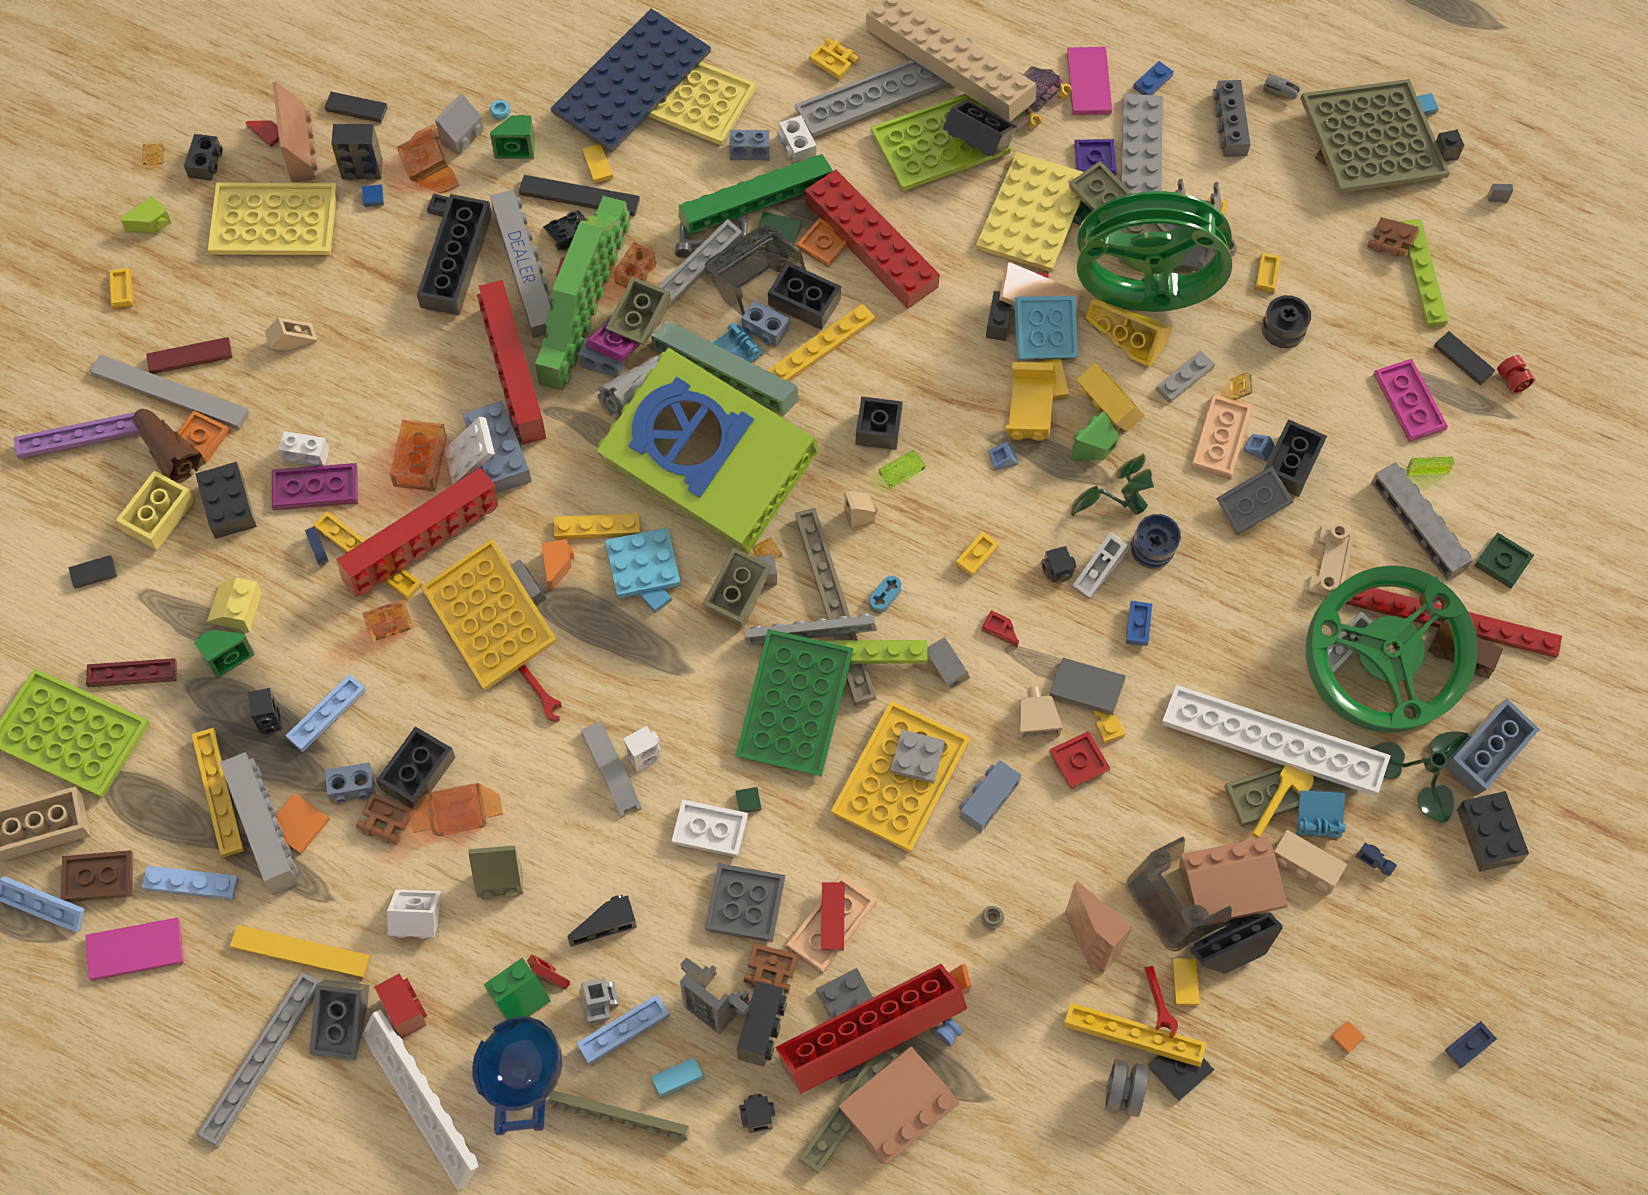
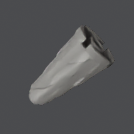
(620, 391)

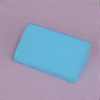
(677, 1077)

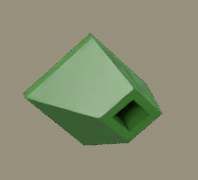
(1095, 440)

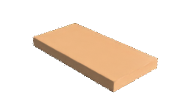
(1024, 283)
(1221, 436)
(807, 939)

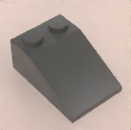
(338, 1018)

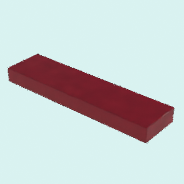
(189, 355)
(131, 672)

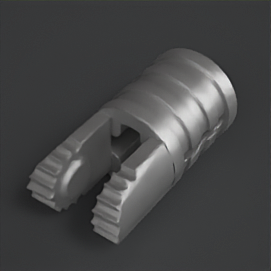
(1281, 87)

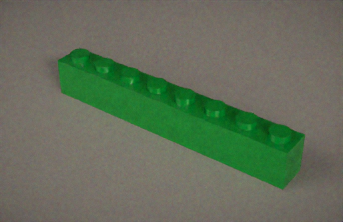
(752, 194)

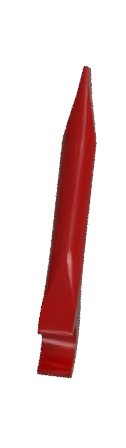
(548, 702)
(1164, 1018)

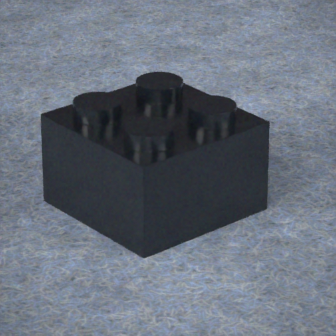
(878, 423)

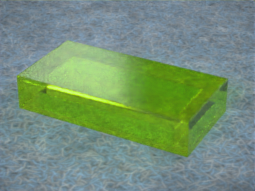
(1430, 465)
(902, 468)

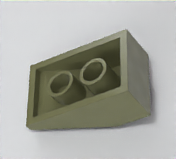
(639, 311)
(737, 587)
(496, 871)

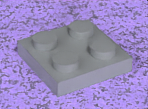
(917, 756)

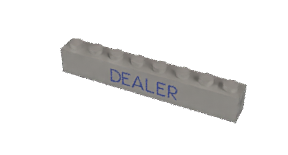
(522, 260)

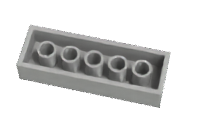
(260, 823)

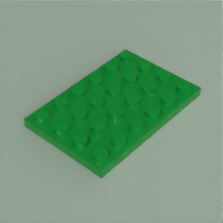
(794, 703)

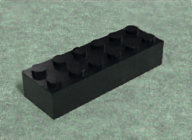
(454, 254)

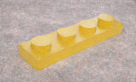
(596, 526)

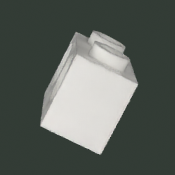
(797, 139)
(303, 449)
(642, 748)

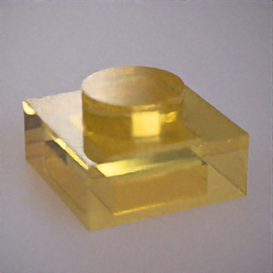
(153, 154)
(1240, 386)
(767, 547)

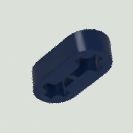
(316, 545)

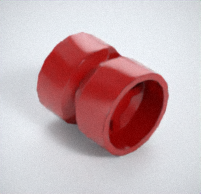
(1515, 373)

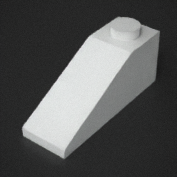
(1102, 564)
(1338, 654)

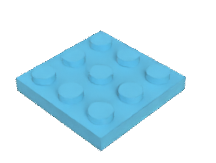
(1046, 327)
(642, 562)

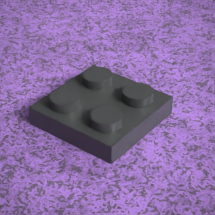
(843, 993)

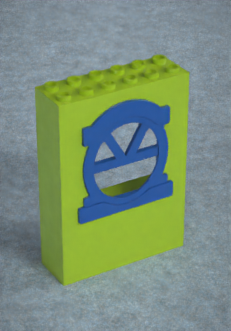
(744, 479)

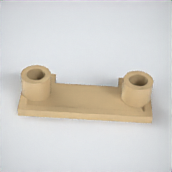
(1334, 560)

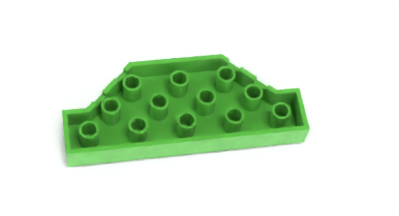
(579, 289)

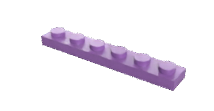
(75, 435)

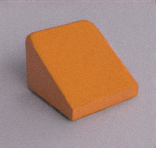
(961, 977)

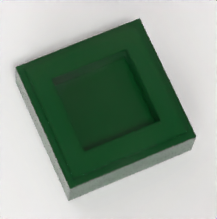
(748, 800)

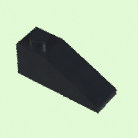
(607, 920)

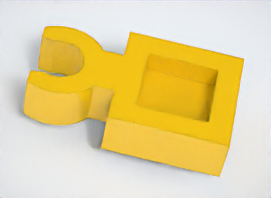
(1108, 727)

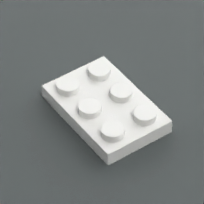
(469, 450)
(709, 828)

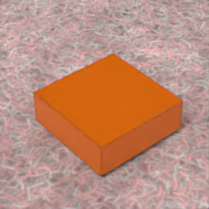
(1347, 1037)

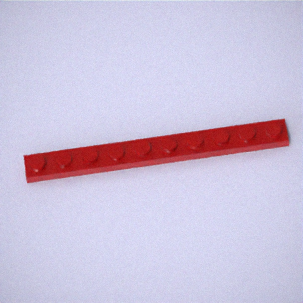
(1485, 627)

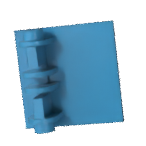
(739, 343)
(1321, 813)

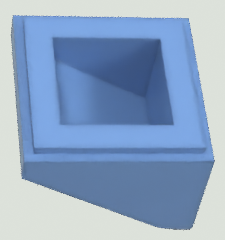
(1259, 446)
(1003, 456)

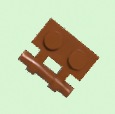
(1395, 232)
(387, 812)
(771, 961)

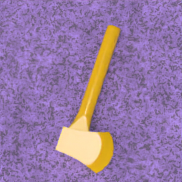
(1289, 778)

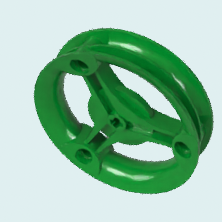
(1154, 251)
(1403, 637)

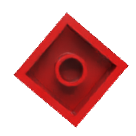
(401, 1006)

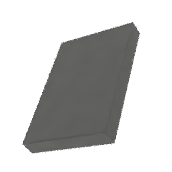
(1255, 500)
(1087, 686)

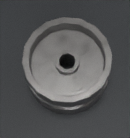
(1128, 1088)

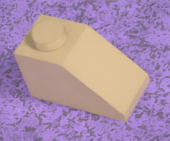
(290, 334)
(859, 508)

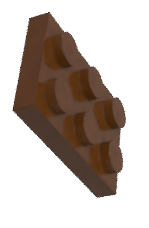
(97, 876)

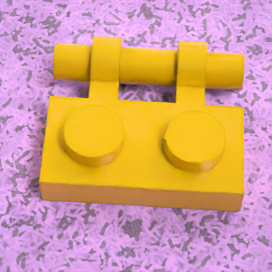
(830, 61)

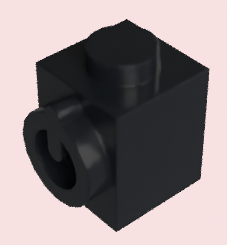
(1058, 564)
(757, 1113)

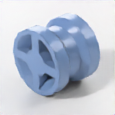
(948, 1031)

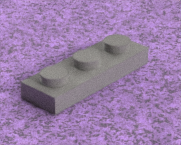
(1185, 376)

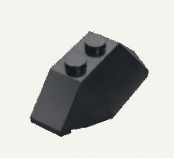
(1237, 943)

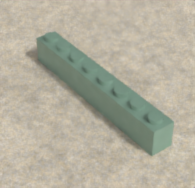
(735, 371)

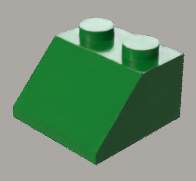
(514, 138)
(223, 650)
(517, 991)

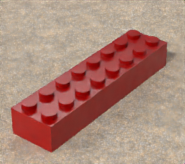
(872, 239)
(510, 362)
(417, 532)
(871, 1028)

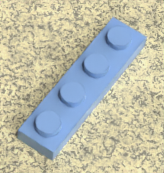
(325, 713)
(190, 882)
(41, 904)
(623, 1029)

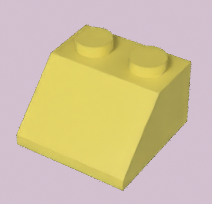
(235, 604)

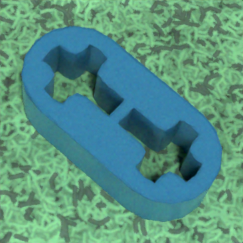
(881, 591)

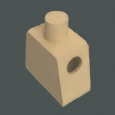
(1038, 716)

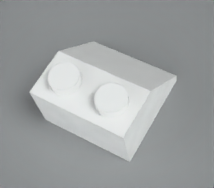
(413, 913)

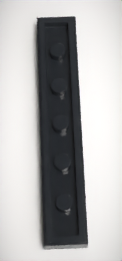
(573, 193)

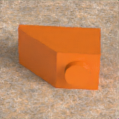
(556, 561)

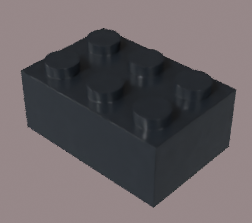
(979, 128)
(357, 151)
(804, 295)
(1296, 455)
(225, 500)
(415, 767)
(1492, 831)
(762, 1024)

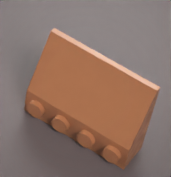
(295, 135)
(1234, 876)
(1096, 928)
(898, 1105)

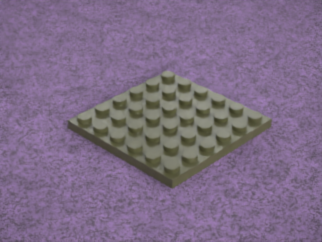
(1374, 136)

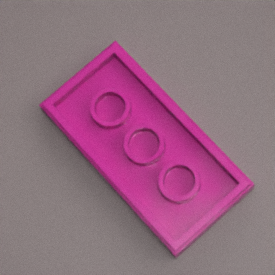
(1089, 80)
(1410, 400)
(134, 949)

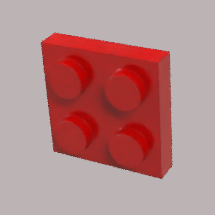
(1079, 760)

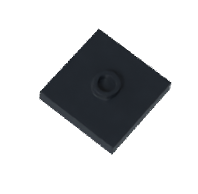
(1179, 1076)

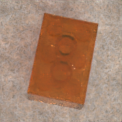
(418, 455)

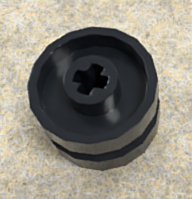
(1286, 321)

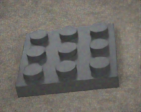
(745, 902)

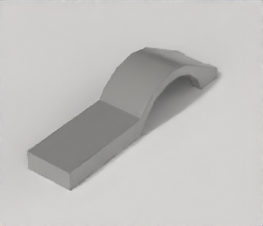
(611, 768)

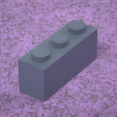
(989, 795)

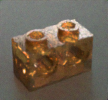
(632, 266)

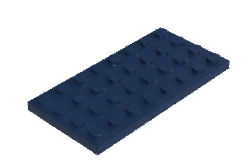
(631, 80)

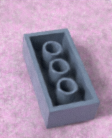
(507, 466)
(1491, 747)

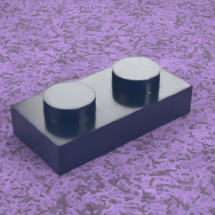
(1470, 1044)

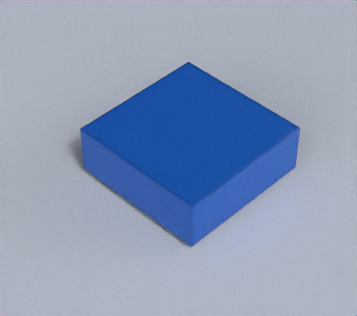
(373, 195)

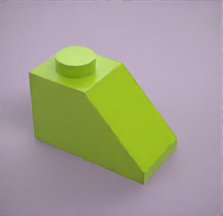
(146, 217)

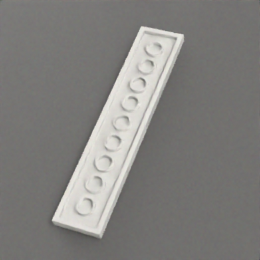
(1276, 740)

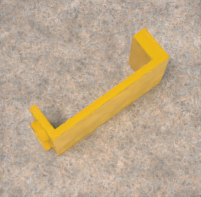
(1031, 400)

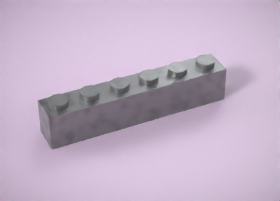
(1422, 521)

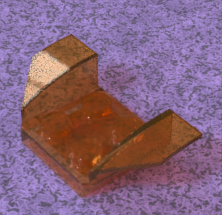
(426, 161)
(455, 810)

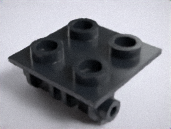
(564, 229)

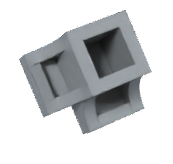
(597, 998)

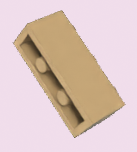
(1309, 862)

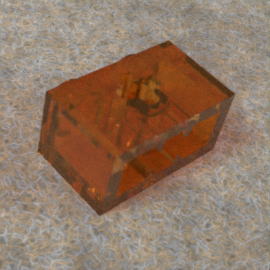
(388, 620)

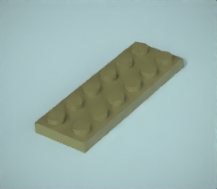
(1101, 185)
(1253, 794)

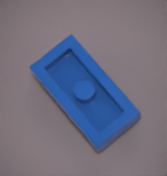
(1153, 79)
(1139, 623)

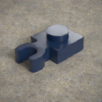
(1373, 857)

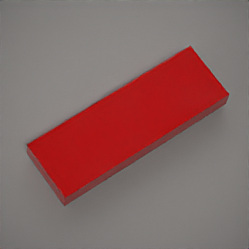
(832, 916)

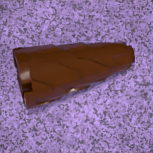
(168, 448)

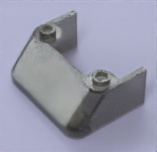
(749, 258)
(1161, 908)

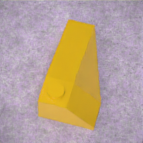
(1134, 333)

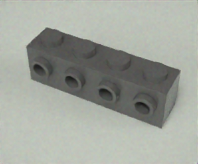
(1232, 118)

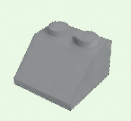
(458, 125)

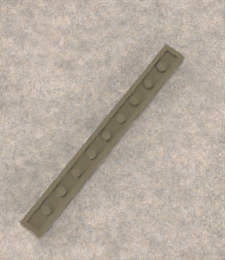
(832, 596)

